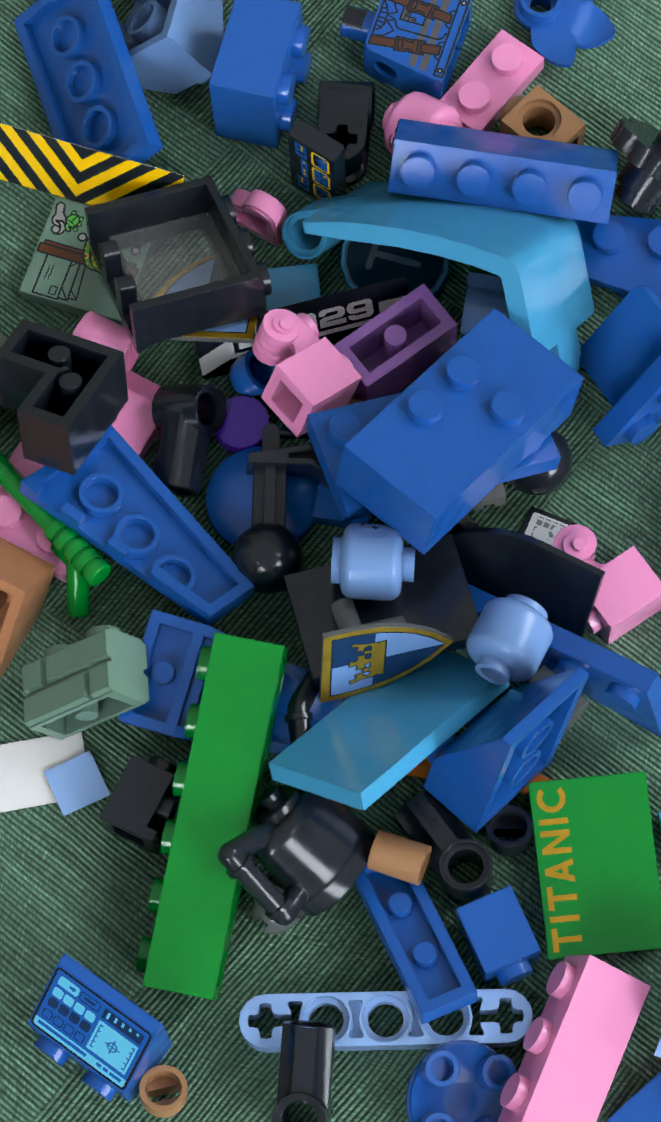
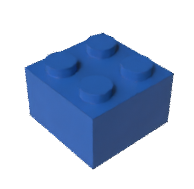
(259, 70)

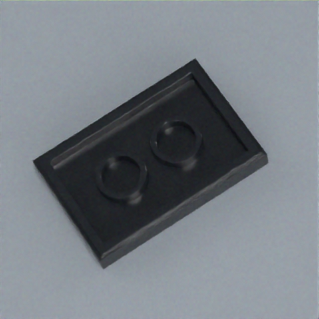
(434, 599)

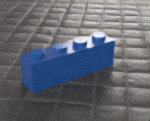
(503, 171)

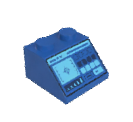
(97, 1030)

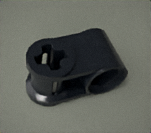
(347, 116)

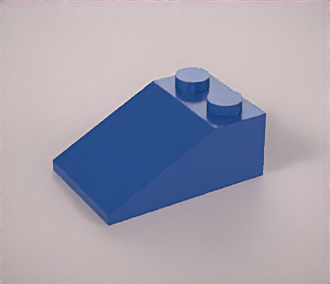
(503, 747)

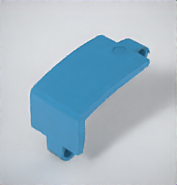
(530, 252)

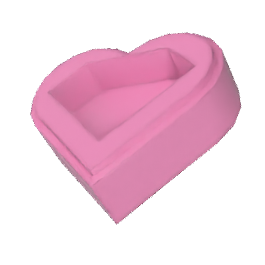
(260, 214)

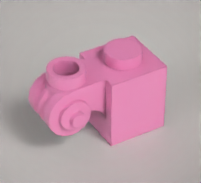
(307, 371)
(628, 589)

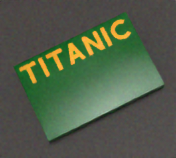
(596, 865)

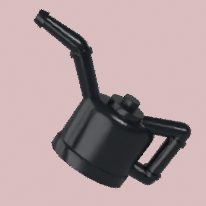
(300, 838)

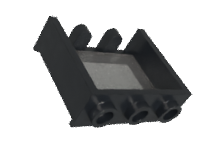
(176, 261)

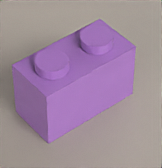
(399, 344)

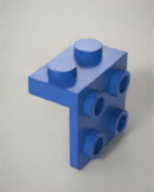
(626, 367)

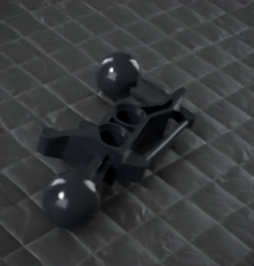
(271, 551)

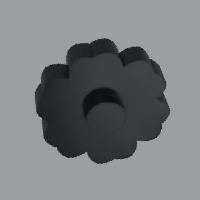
(642, 173)

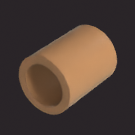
(399, 857)

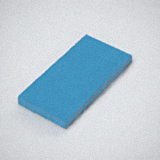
(385, 732)

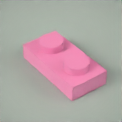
(493, 81)

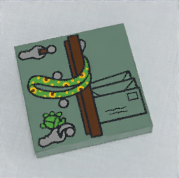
(63, 268)

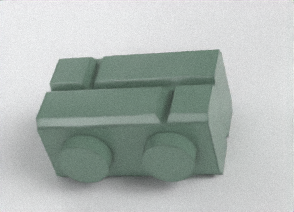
(85, 682)

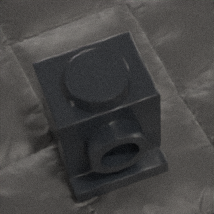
(142, 802)

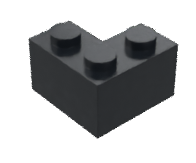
(63, 392)

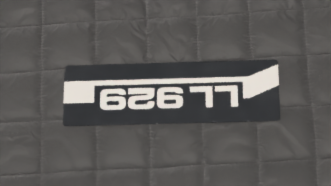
(334, 315)

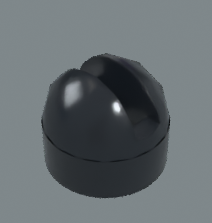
(509, 823)

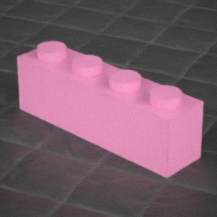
(574, 1043)

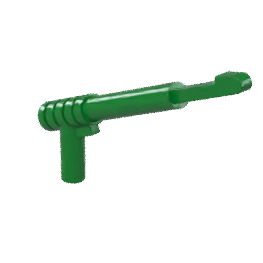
(82, 561)

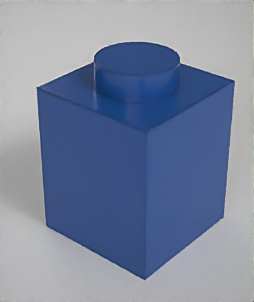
(498, 937)

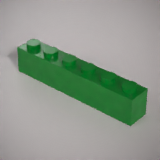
(217, 803)

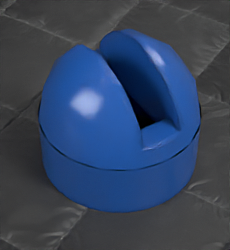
(249, 375)

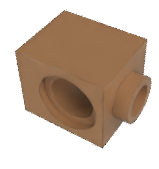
(542, 111)

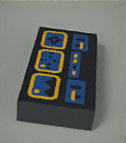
(316, 162)

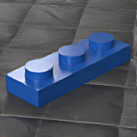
(416, 944)

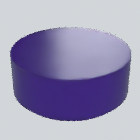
(242, 424)

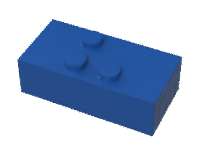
(458, 430)

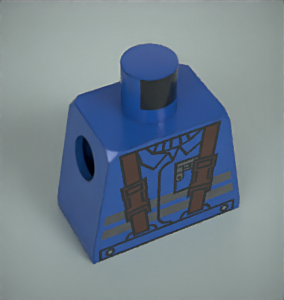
(411, 41)

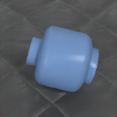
(371, 562)
(509, 639)

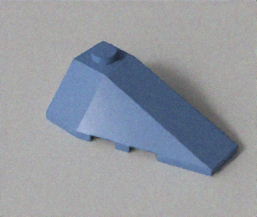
(173, 42)

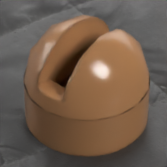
(159, 1082)

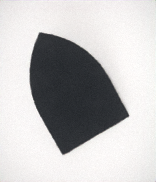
(517, 563)

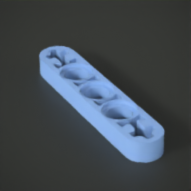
(357, 1007)

